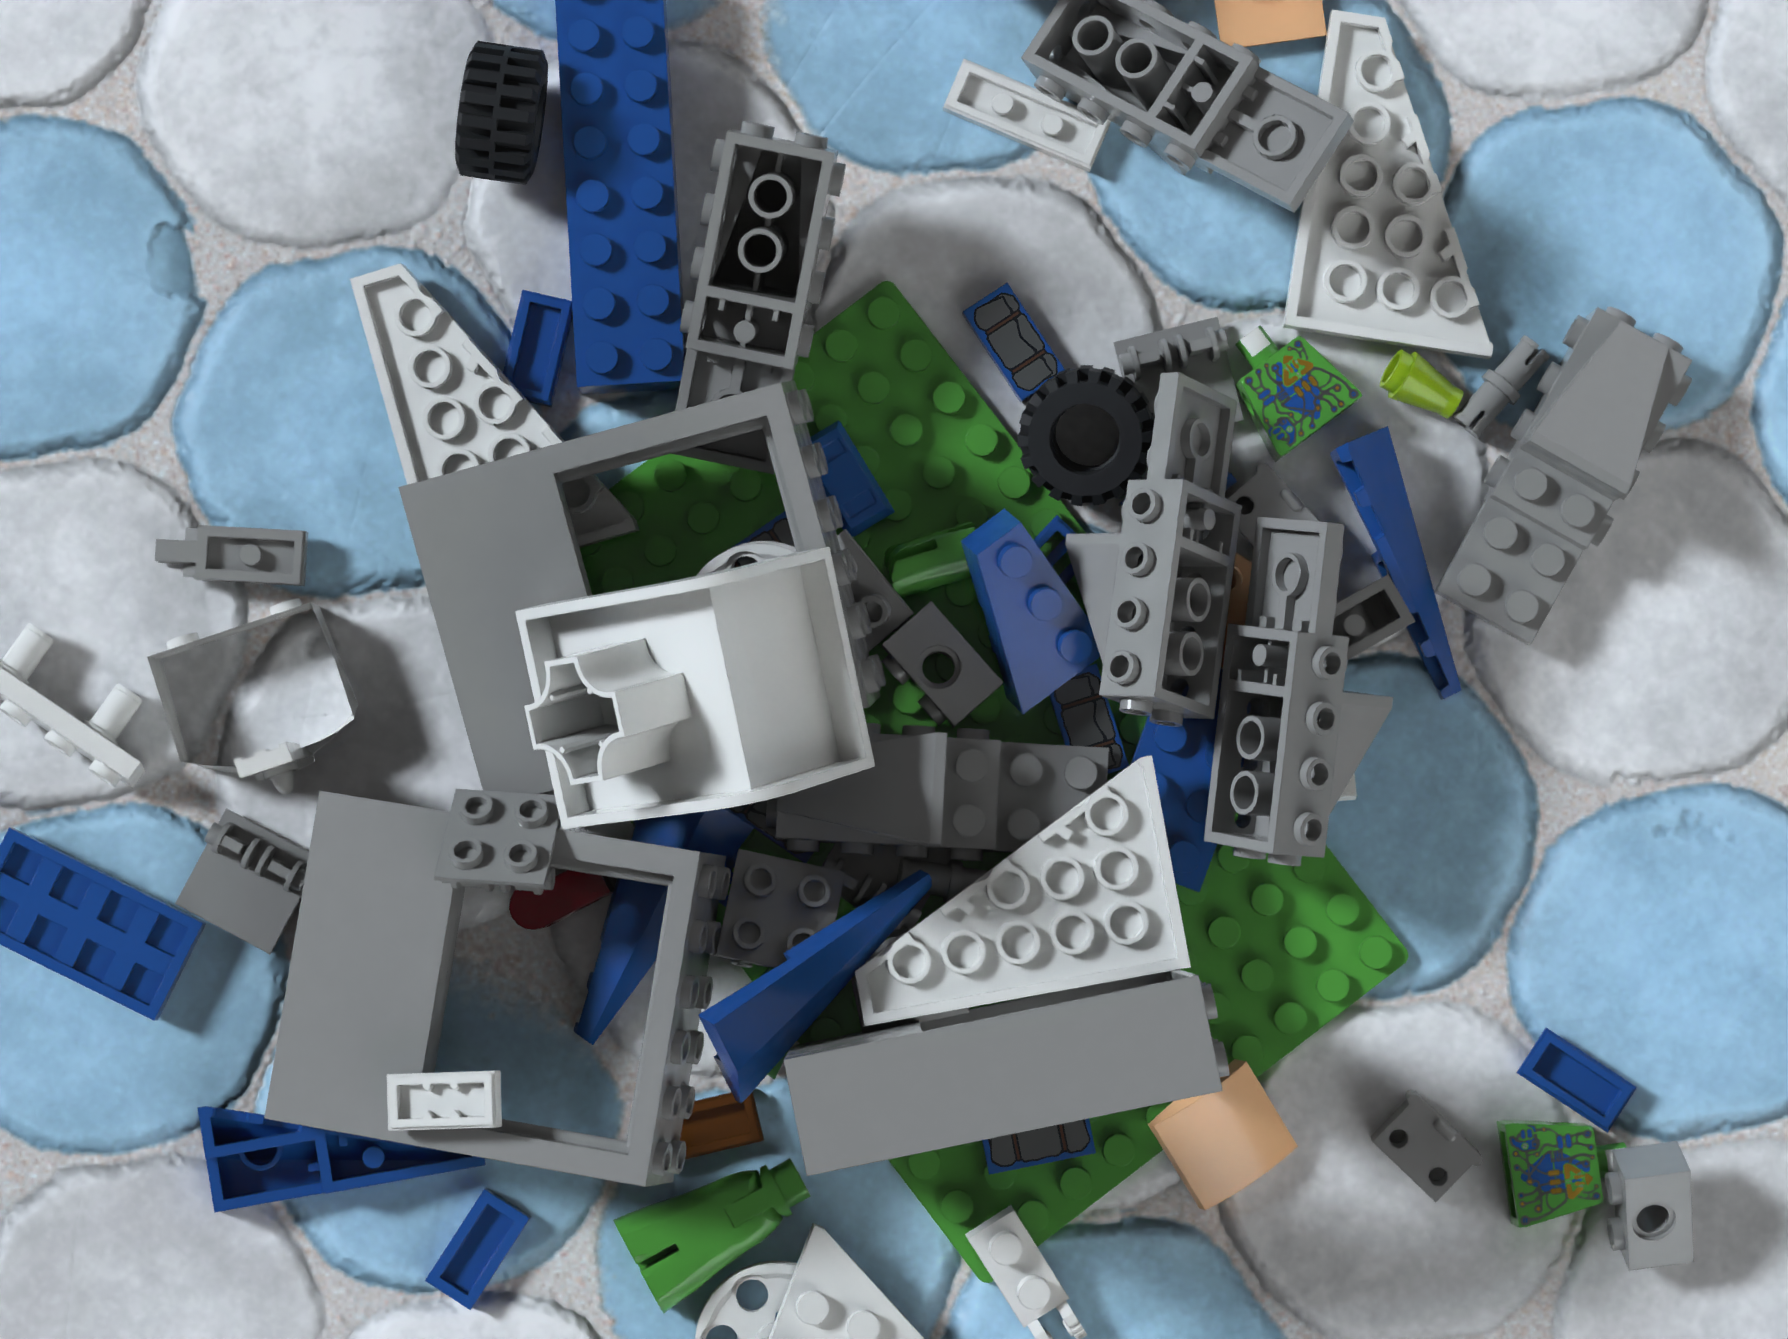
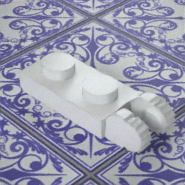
(1022, 1273)

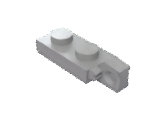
(238, 554)

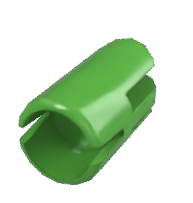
(928, 560)

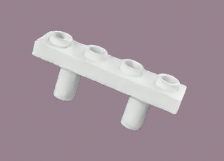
(66, 733)

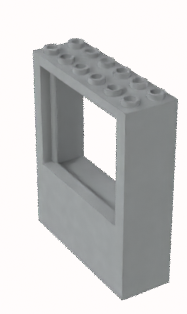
(507, 542)
(377, 975)
(1004, 1069)

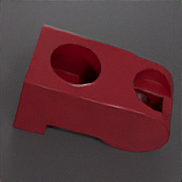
(570, 894)

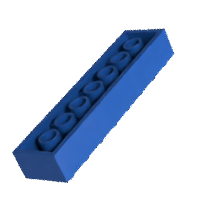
(621, 195)

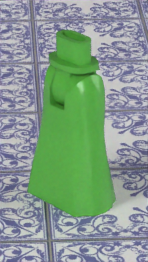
(702, 1231)

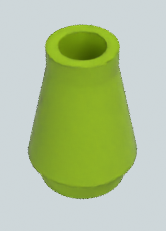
(1419, 384)

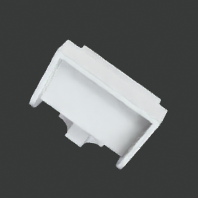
(695, 692)

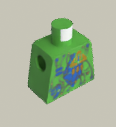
(1290, 390)
(1551, 1168)

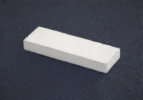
(1024, 115)

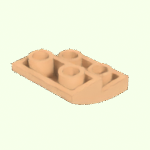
(1223, 1137)

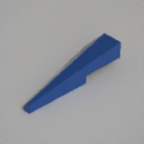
(1380, 497)
(637, 911)
(772, 1012)
(275, 1161)

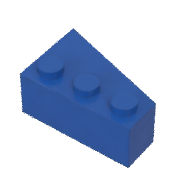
(1029, 612)

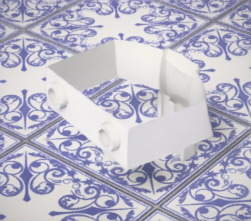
(266, 764)

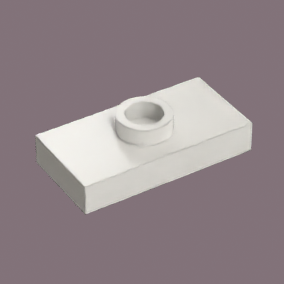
(444, 1100)

